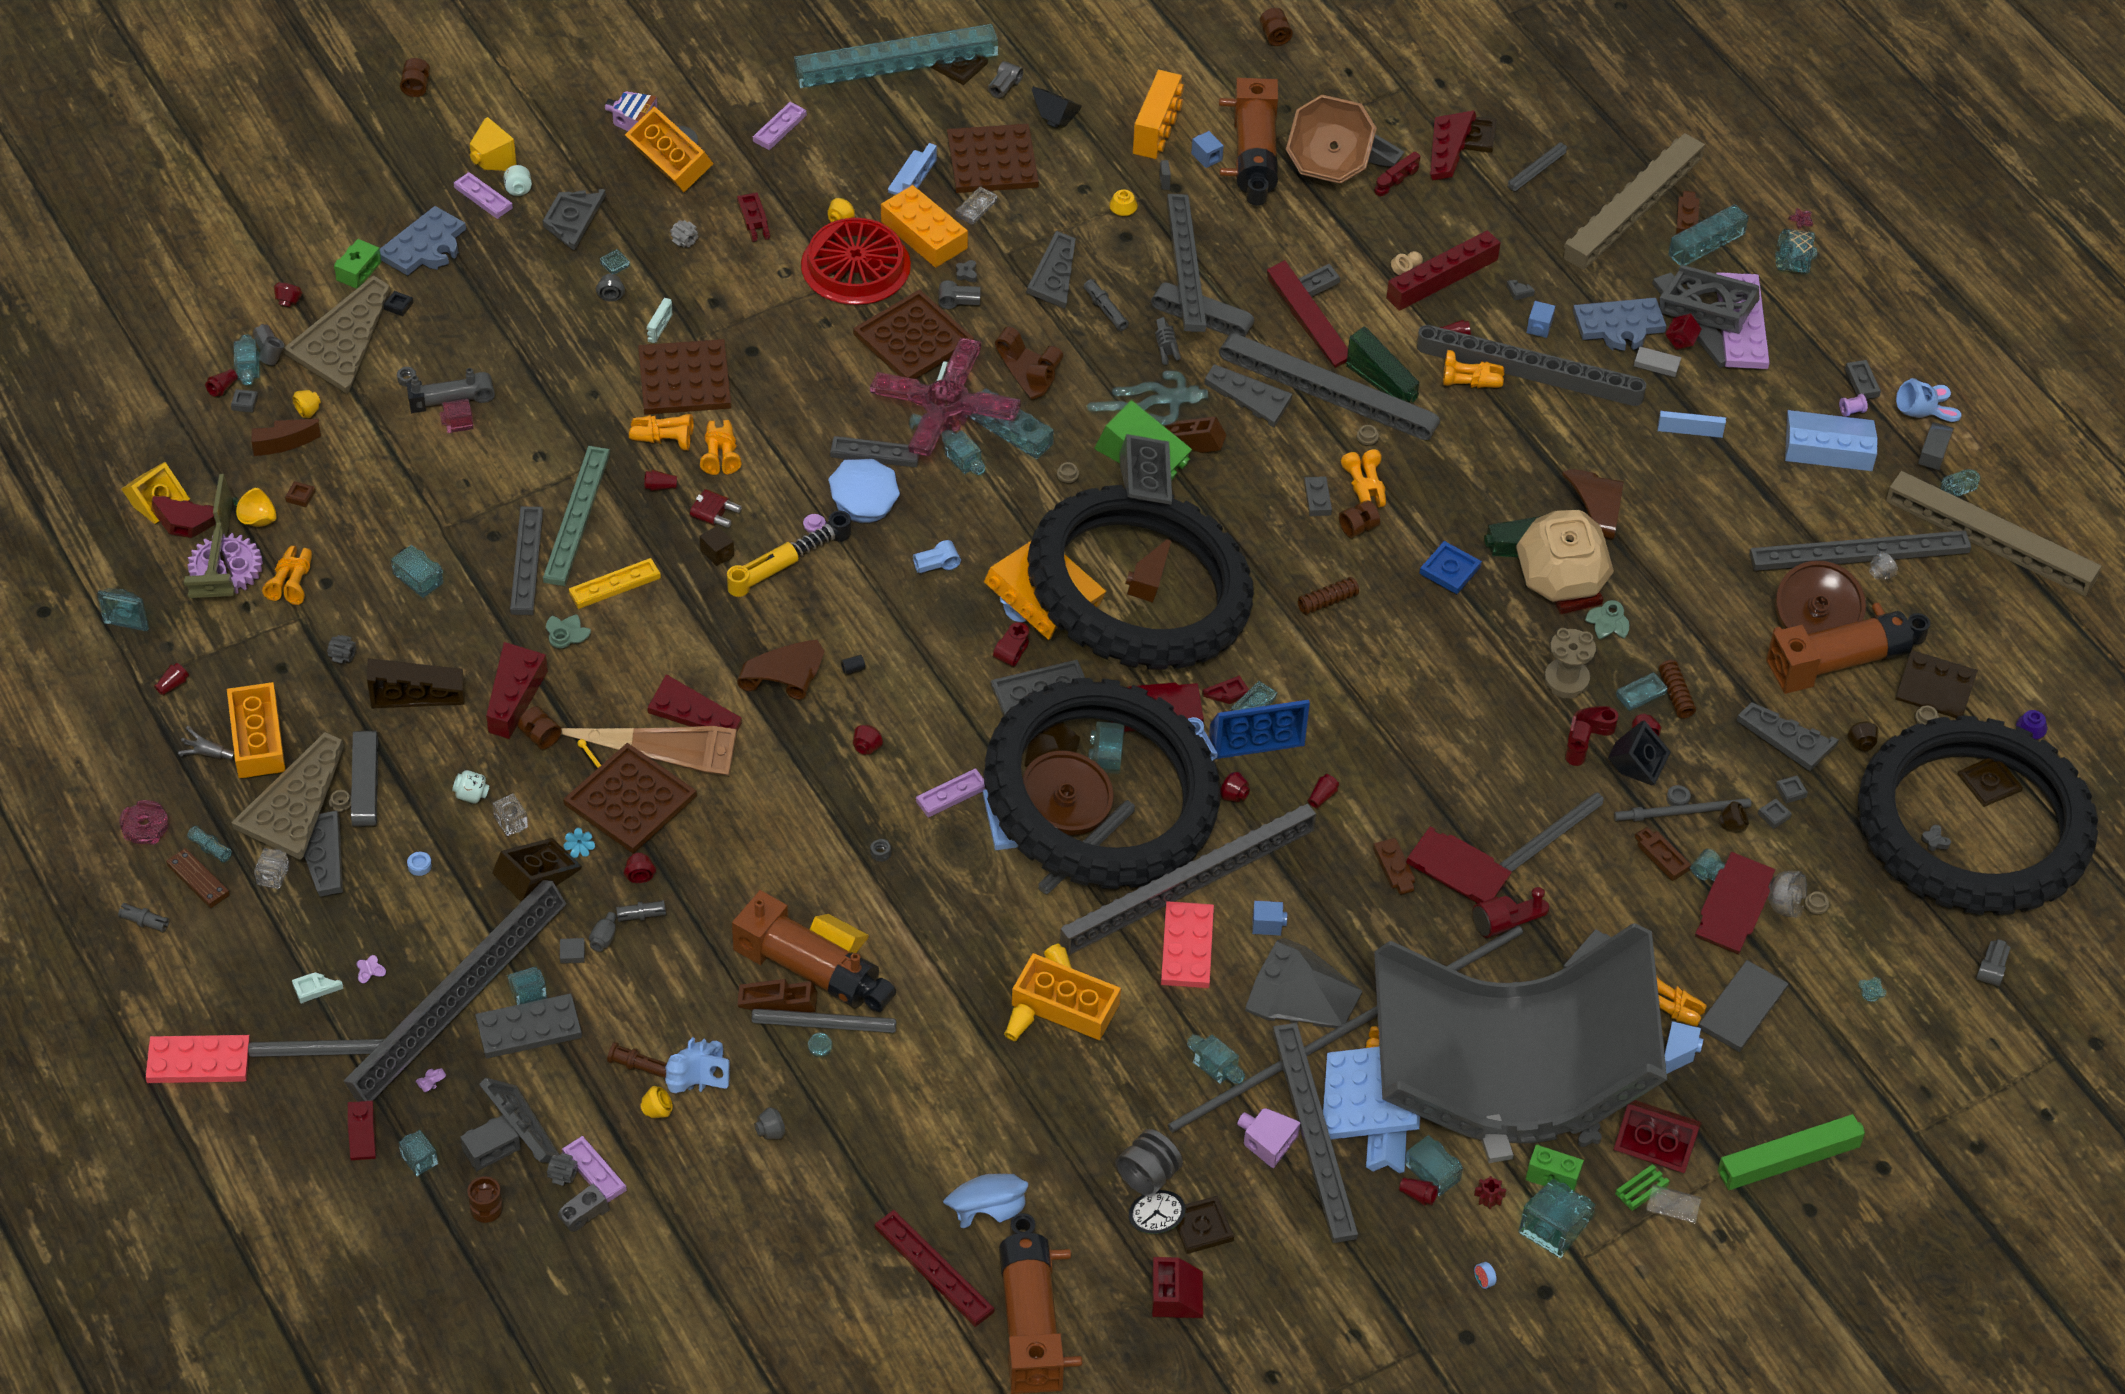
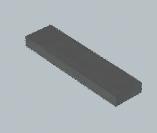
(867, 449)

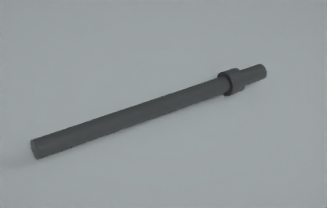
(1639, 813)

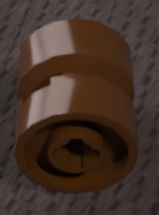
(1276, 26)
(415, 77)
(1360, 518)
(539, 727)
(485, 1199)

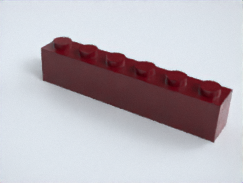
(1443, 270)

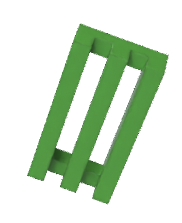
(1655, 1176)

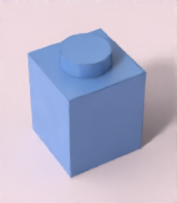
(1207, 149)
(1540, 319)
(1268, 918)

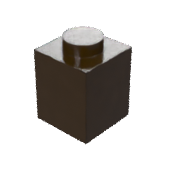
(717, 545)

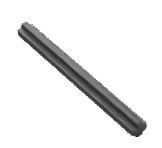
(1553, 832)
(1094, 838)
(824, 1020)
(320, 1047)

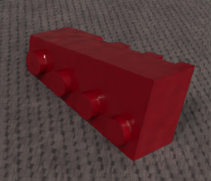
(515, 684)

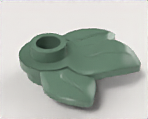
(1609, 622)
(566, 631)

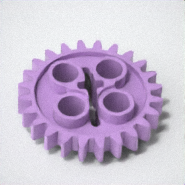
(240, 557)

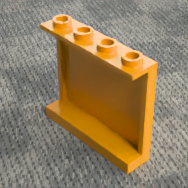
(1011, 582)

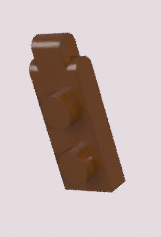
(1687, 211)
(1662, 853)
(1394, 865)

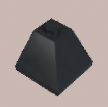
(1054, 107)
(1640, 754)

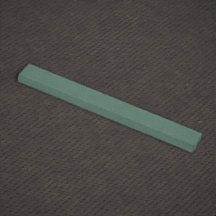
(576, 516)

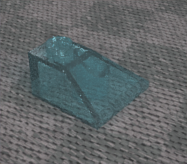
(122, 609)

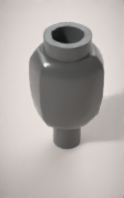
(603, 932)

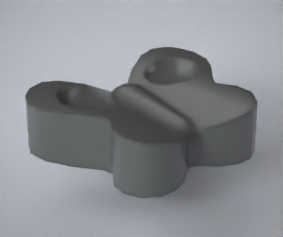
(966, 271)
(1935, 839)
(1590, 1136)

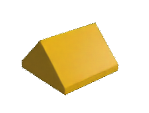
(839, 932)

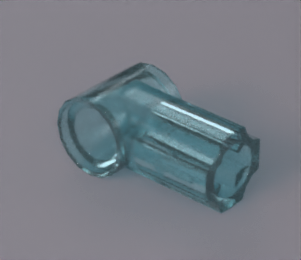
(1707, 865)

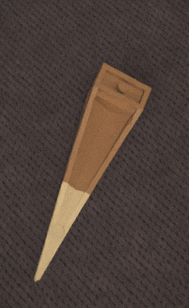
(695, 748)

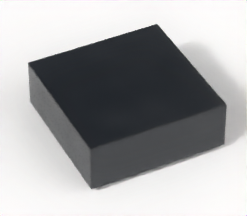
(398, 303)

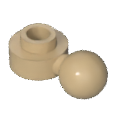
(1403, 262)

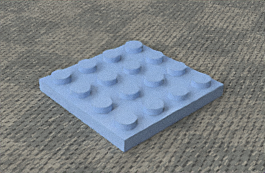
(1355, 1097)

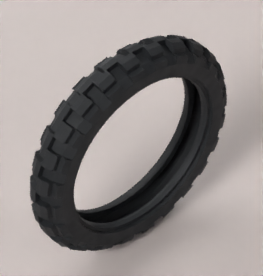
(1119, 639)
(1080, 860)
(1959, 887)

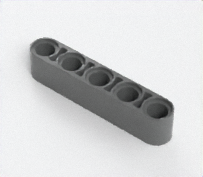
(1218, 315)
(364, 778)

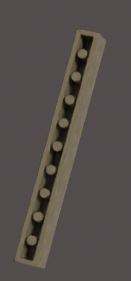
(1633, 201)
(1994, 533)

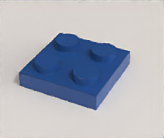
(1450, 567)

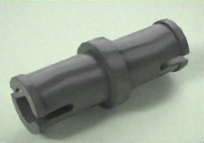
(641, 911)
(143, 917)

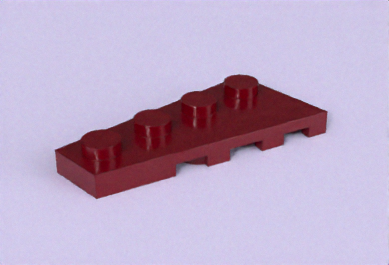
(1448, 142)
(690, 708)

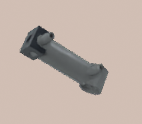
(474, 387)

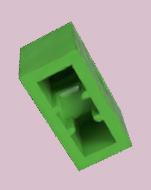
(357, 263)
(1551, 1164)

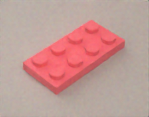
(1187, 944)
(197, 1059)

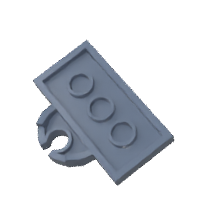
(424, 242)
(1620, 321)

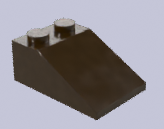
(528, 865)

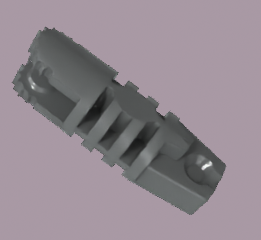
(1166, 341)

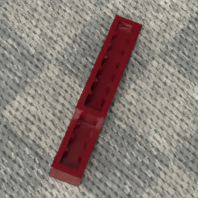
(1307, 313)

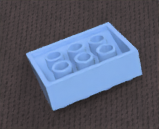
(1830, 440)

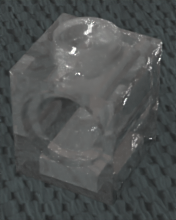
(510, 814)
(271, 868)

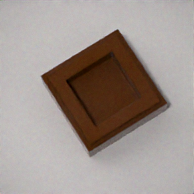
(300, 494)

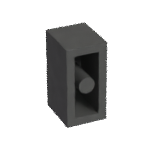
(490, 1142)

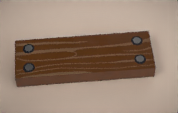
(197, 878)

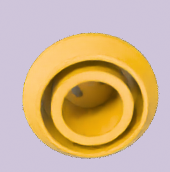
(1123, 203)
(840, 209)
(306, 403)
(656, 1103)

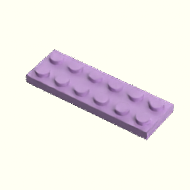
(1750, 346)

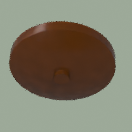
(1819, 597)
(1069, 791)

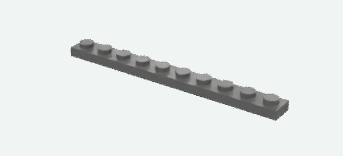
(1186, 263)
(1860, 550)
(1315, 1133)

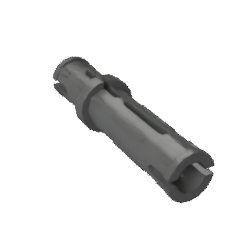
(1101, 299)

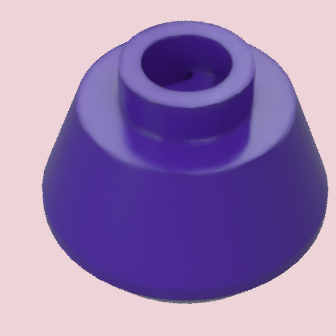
(2033, 722)

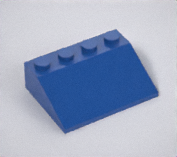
(1259, 729)

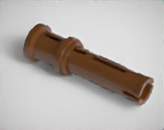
(633, 1059)

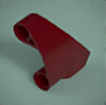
(1595, 720)

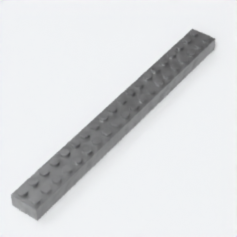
(1187, 879)
(455, 992)

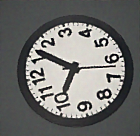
(1157, 1212)

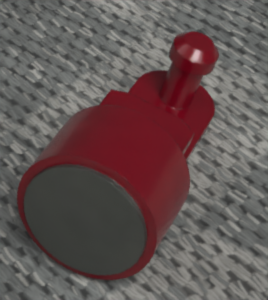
(1502, 913)

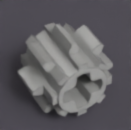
(684, 233)

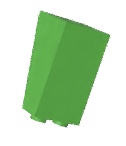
(1137, 422)

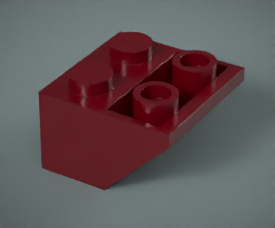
(1176, 1288)

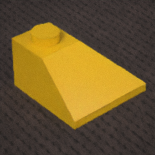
(492, 147)
(155, 482)

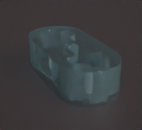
(1960, 483)

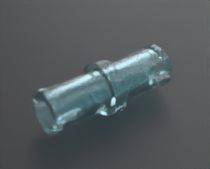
(209, 844)

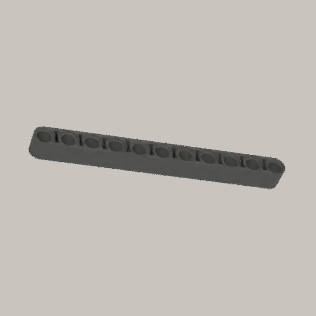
(1533, 365)
(1329, 386)

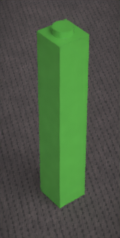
(1791, 1152)

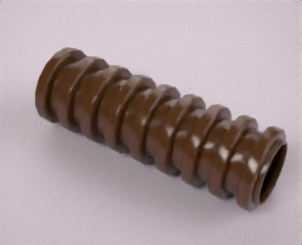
(1328, 595)
(1677, 689)

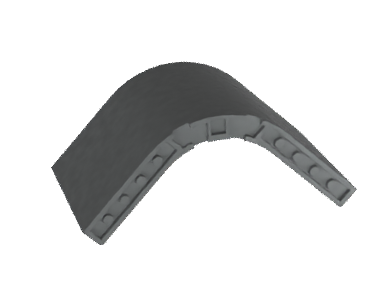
(1534, 1051)

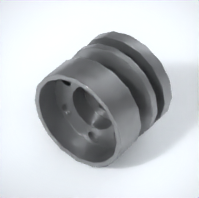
(1149, 1162)

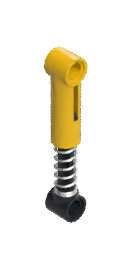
(743, 577)

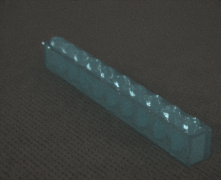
(895, 55)

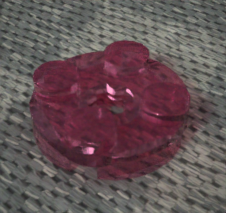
(147, 833)

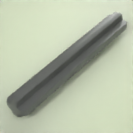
(1537, 166)

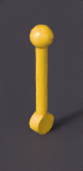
(582, 744)

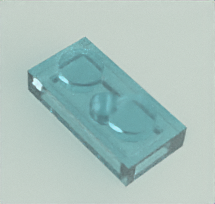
(1641, 691)
(1257, 696)

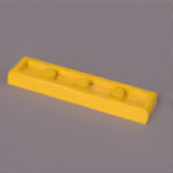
(614, 583)

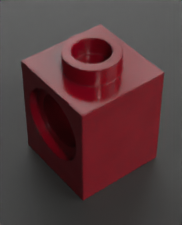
(1683, 331)

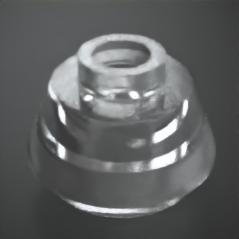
(1883, 566)

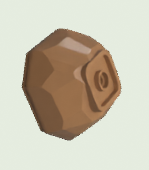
(1328, 122)

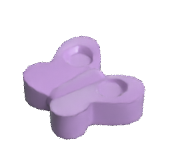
(369, 968)
(430, 1078)

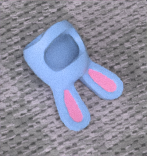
(1922, 400)

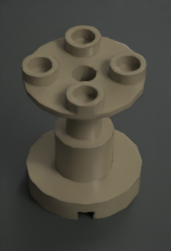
(1568, 674)

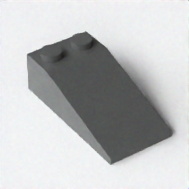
(1146, 469)

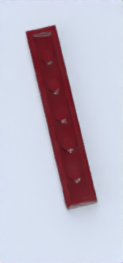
(934, 1268)

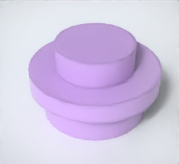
(813, 522)

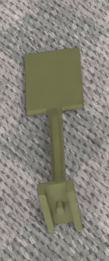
(212, 583)

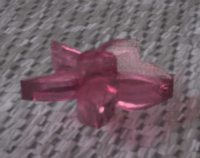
(1802, 218)

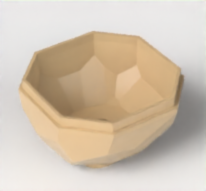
(1561, 567)

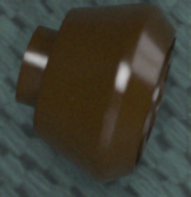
(1863, 735)
(1734, 817)

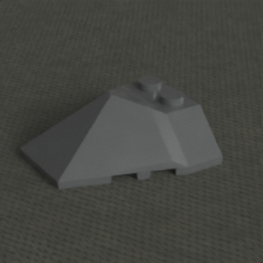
(1301, 988)

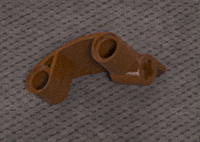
(1030, 370)
(1600, 497)
(790, 665)

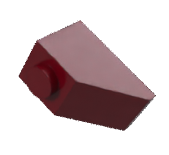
(362, 1130)

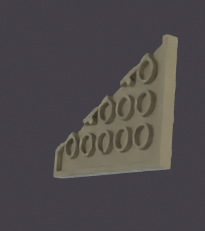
(340, 338)
(290, 806)

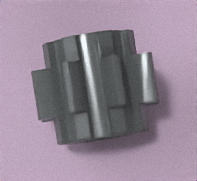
(341, 649)
(562, 1169)

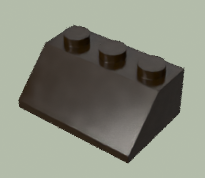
(1936, 684)

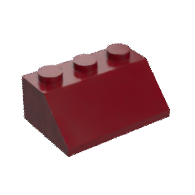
(1657, 1135)

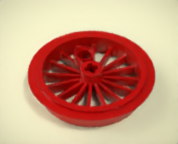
(864, 259)

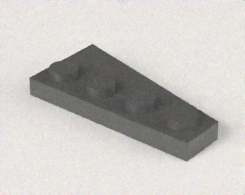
(1054, 271)
(1255, 395)
(1787, 736)
(324, 854)
(521, 1117)

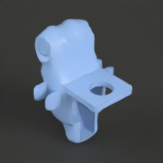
(696, 1066)

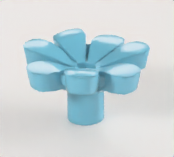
(579, 843)

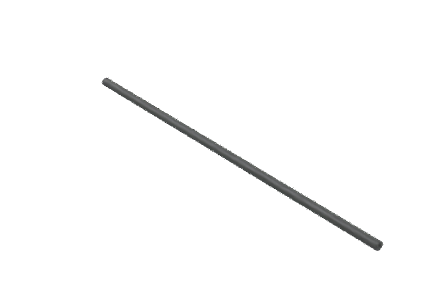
(1328, 1038)

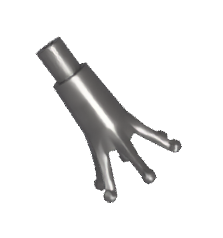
(205, 747)

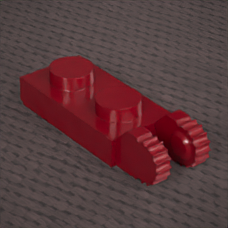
(1397, 173)
(753, 215)

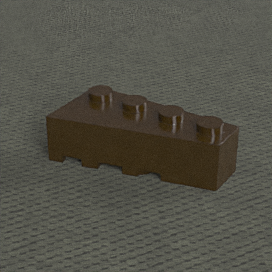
(413, 685)

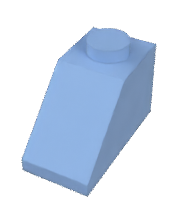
(1682, 1045)

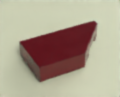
(1227, 691)

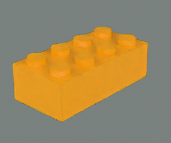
(1158, 114)
(669, 149)
(924, 226)
(256, 730)
(1066, 996)

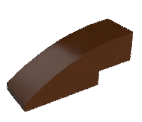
(284, 436)
(778, 996)

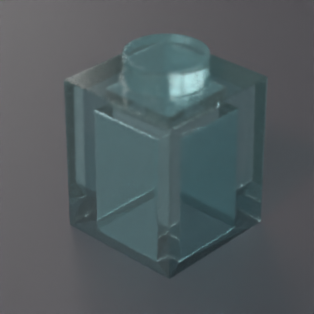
(418, 1152)

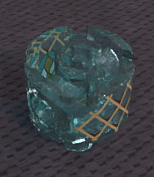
(1795, 251)

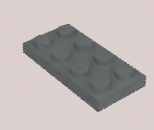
(528, 1026)

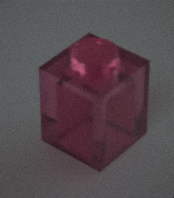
(456, 416)

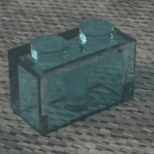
(417, 571)
(1107, 746)
(1434, 1164)

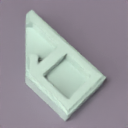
(314, 986)

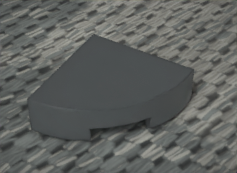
(1519, 290)

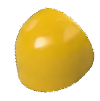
(255, 509)

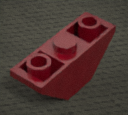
(182, 517)

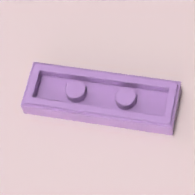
(779, 125)
(483, 195)
(951, 793)
(595, 1169)

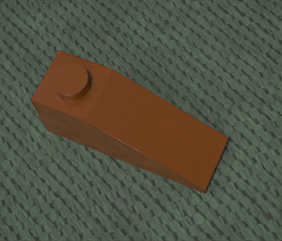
(1199, 434)
(1147, 573)

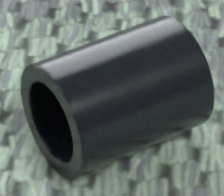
(853, 664)

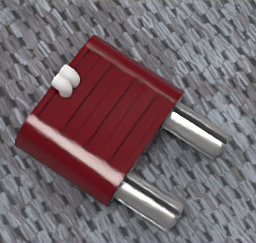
(711, 506)

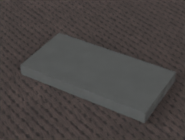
(1012, 688)
(1743, 1006)

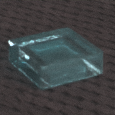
(615, 262)

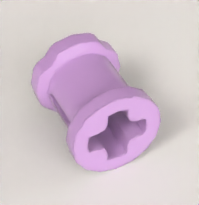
(1853, 405)

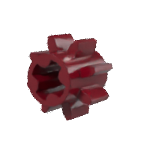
(1490, 1192)

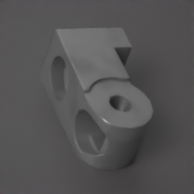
(583, 1208)

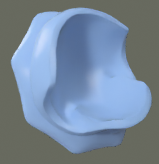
(864, 489)
(992, 1194)

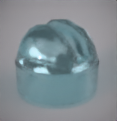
(914, 420)

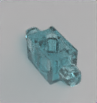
(246, 359)
(963, 452)
(1216, 1059)

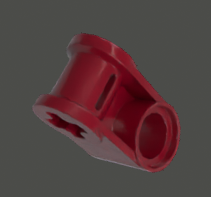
(1012, 644)

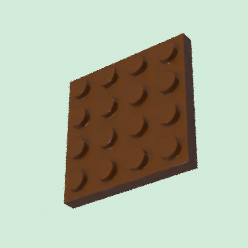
(992, 158)
(912, 335)
(684, 376)
(630, 797)

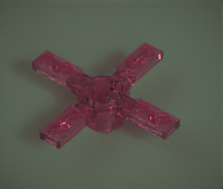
(957, 397)

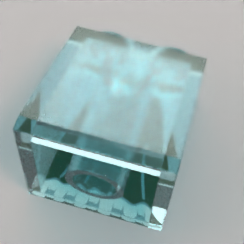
(1556, 1217)

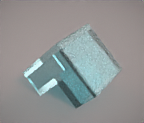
(527, 985)

